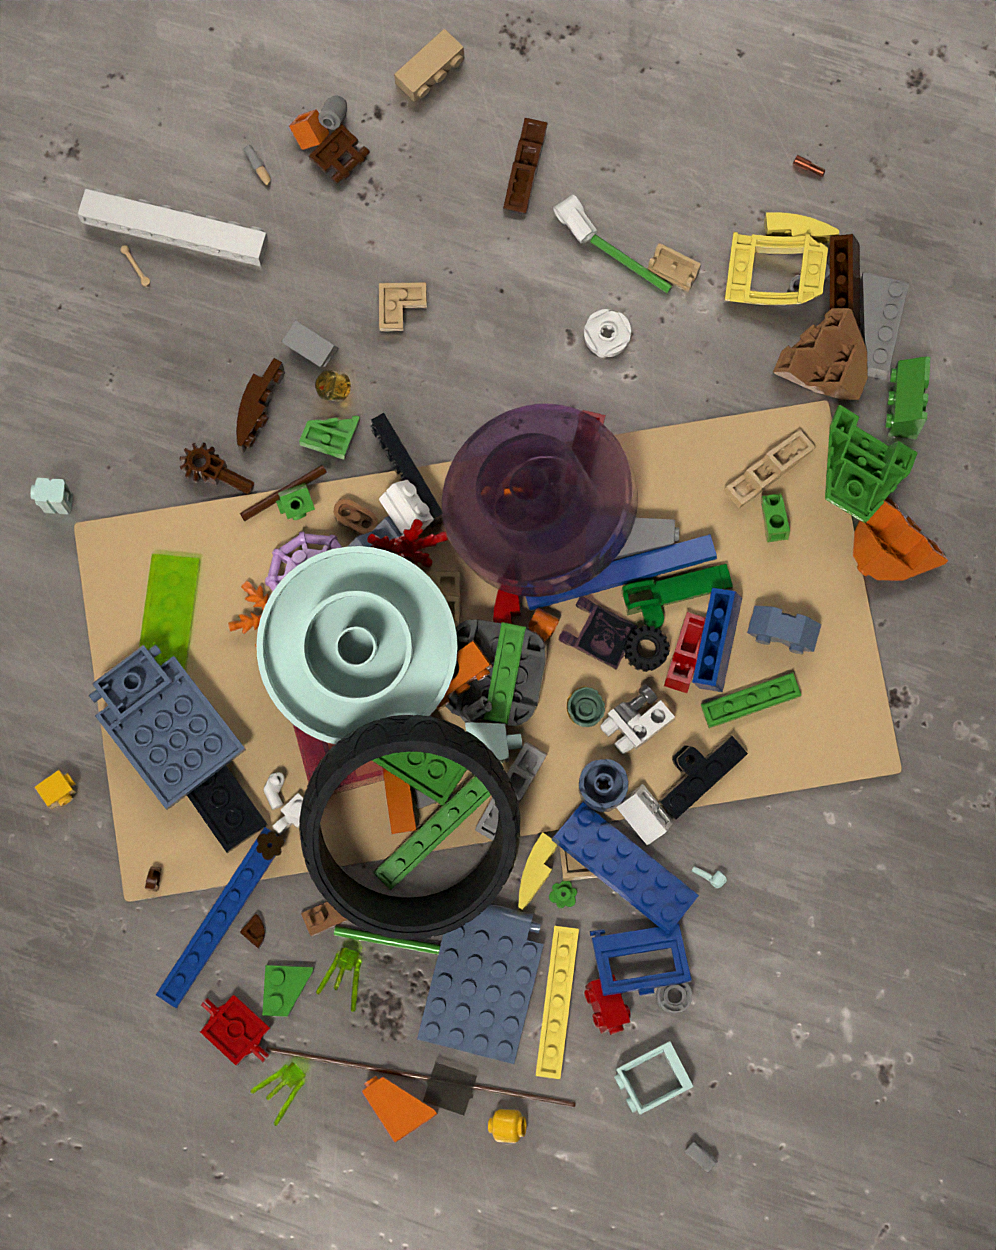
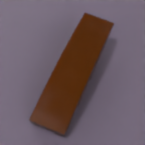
(525, 165)

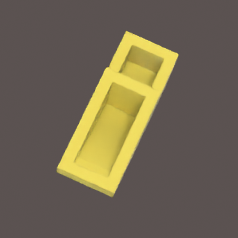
(792, 225)
(535, 870)

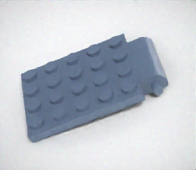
(164, 724)
(483, 985)

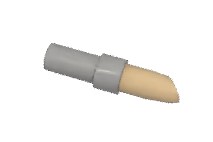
(257, 164)

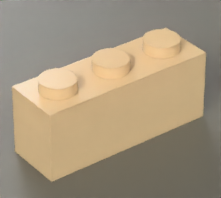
(429, 65)

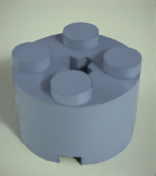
(602, 771)

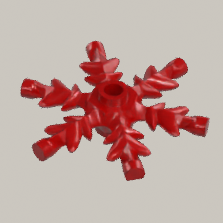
(405, 545)

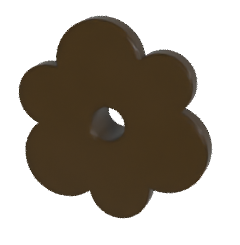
(263, 841)

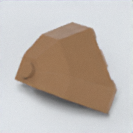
(828, 357)

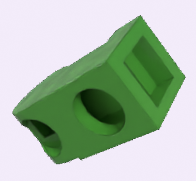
(775, 518)

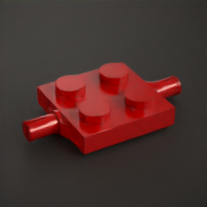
(235, 1030)

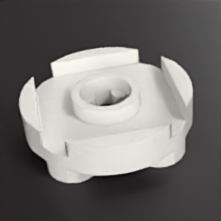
(605, 346)

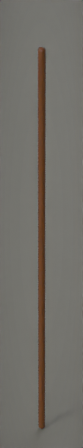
(416, 1076)

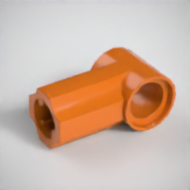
(543, 623)

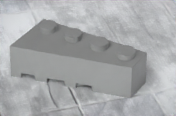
(881, 314)

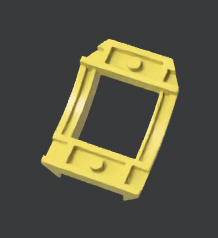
(742, 260)

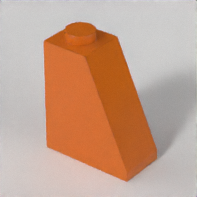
(396, 1108)

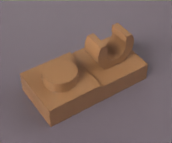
(321, 918)

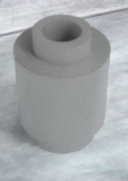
(333, 112)

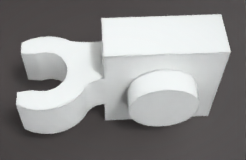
(292, 815)

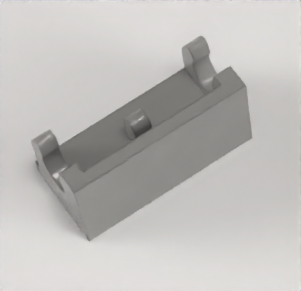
(309, 344)

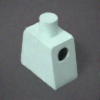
(495, 738)

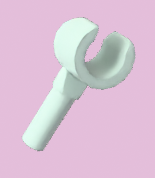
(716, 880)

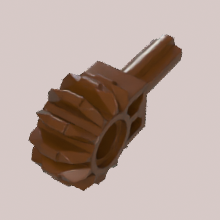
(213, 470)

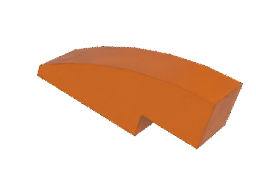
(399, 804)

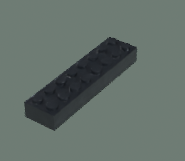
(404, 465)

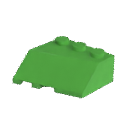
(908, 397)

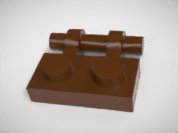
(334, 149)

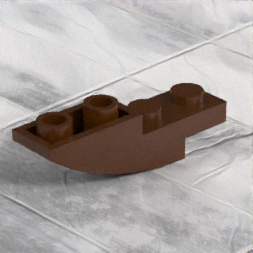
(252, 412)

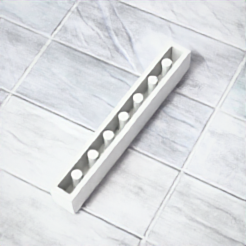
(173, 227)

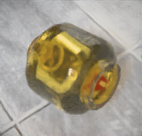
(333, 385)

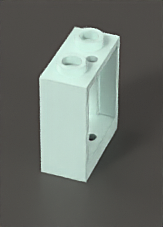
(676, 1066)

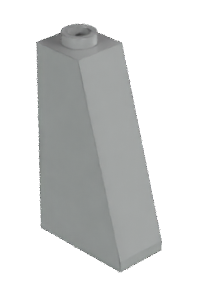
(649, 535)

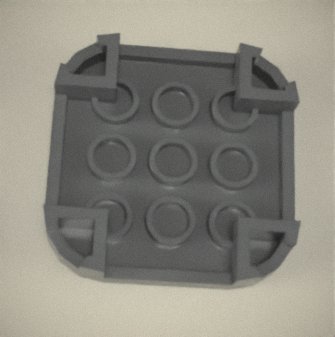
(529, 676)

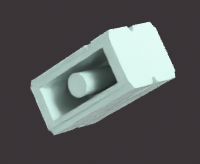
(52, 495)

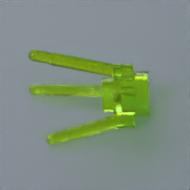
(346, 961)
(290, 1076)

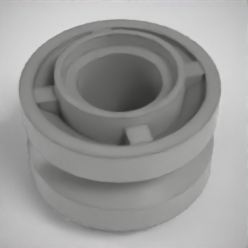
(681, 1005)

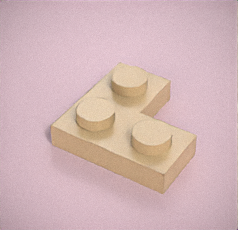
(394, 298)

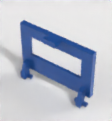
(634, 943)

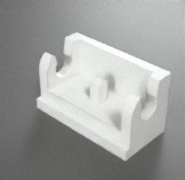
(645, 814)

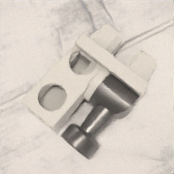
(633, 726)

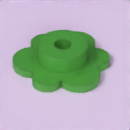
(556, 897)

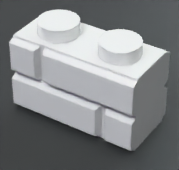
(405, 506)

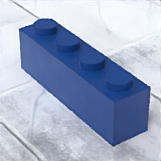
(717, 639)

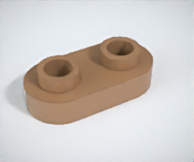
(356, 518)

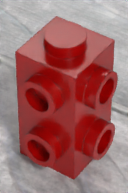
(609, 1010)

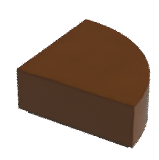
(153, 879)
(254, 931)

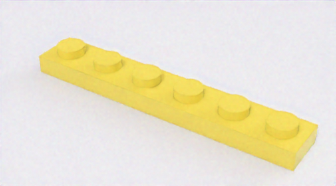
(557, 1002)

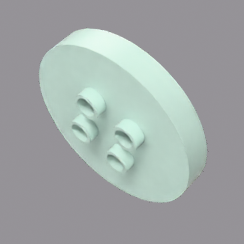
(355, 642)

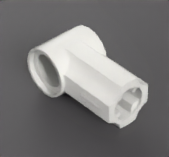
(572, 214)

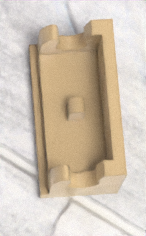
(674, 267)

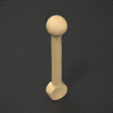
(145, 281)

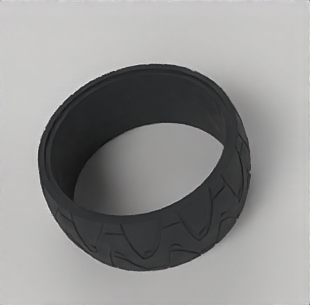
(421, 915)

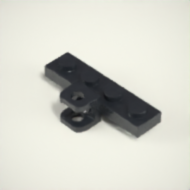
(700, 773)

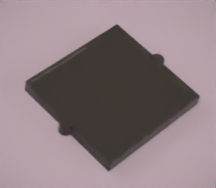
(449, 1088)

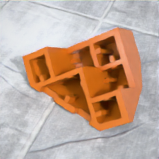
(893, 547)

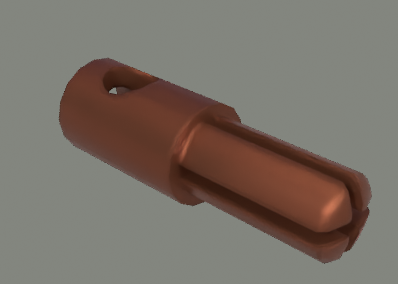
(808, 166)

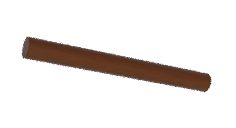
(270, 500)

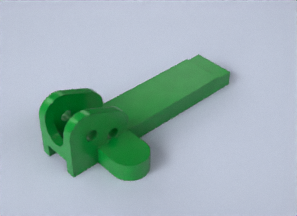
(674, 591)

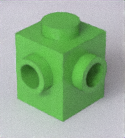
(295, 502)

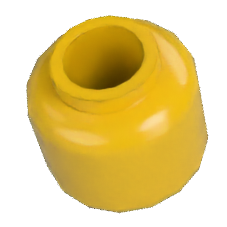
(507, 1125)

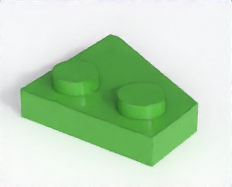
(330, 435)
(283, 988)

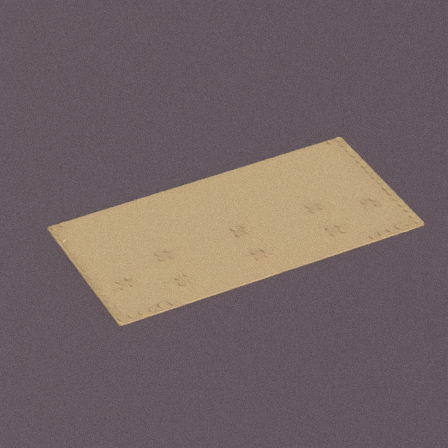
(824, 738)

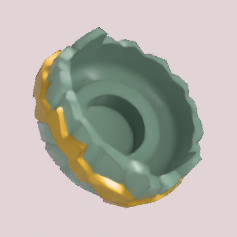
(585, 706)

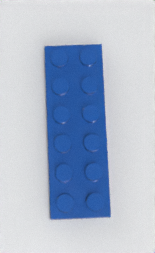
(625, 867)

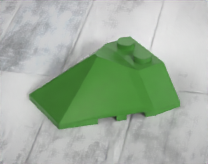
(862, 467)

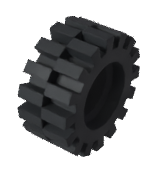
(659, 641)

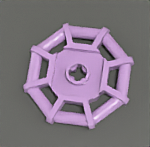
(298, 556)

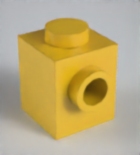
(56, 789)

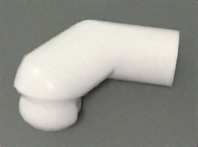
(272, 789)

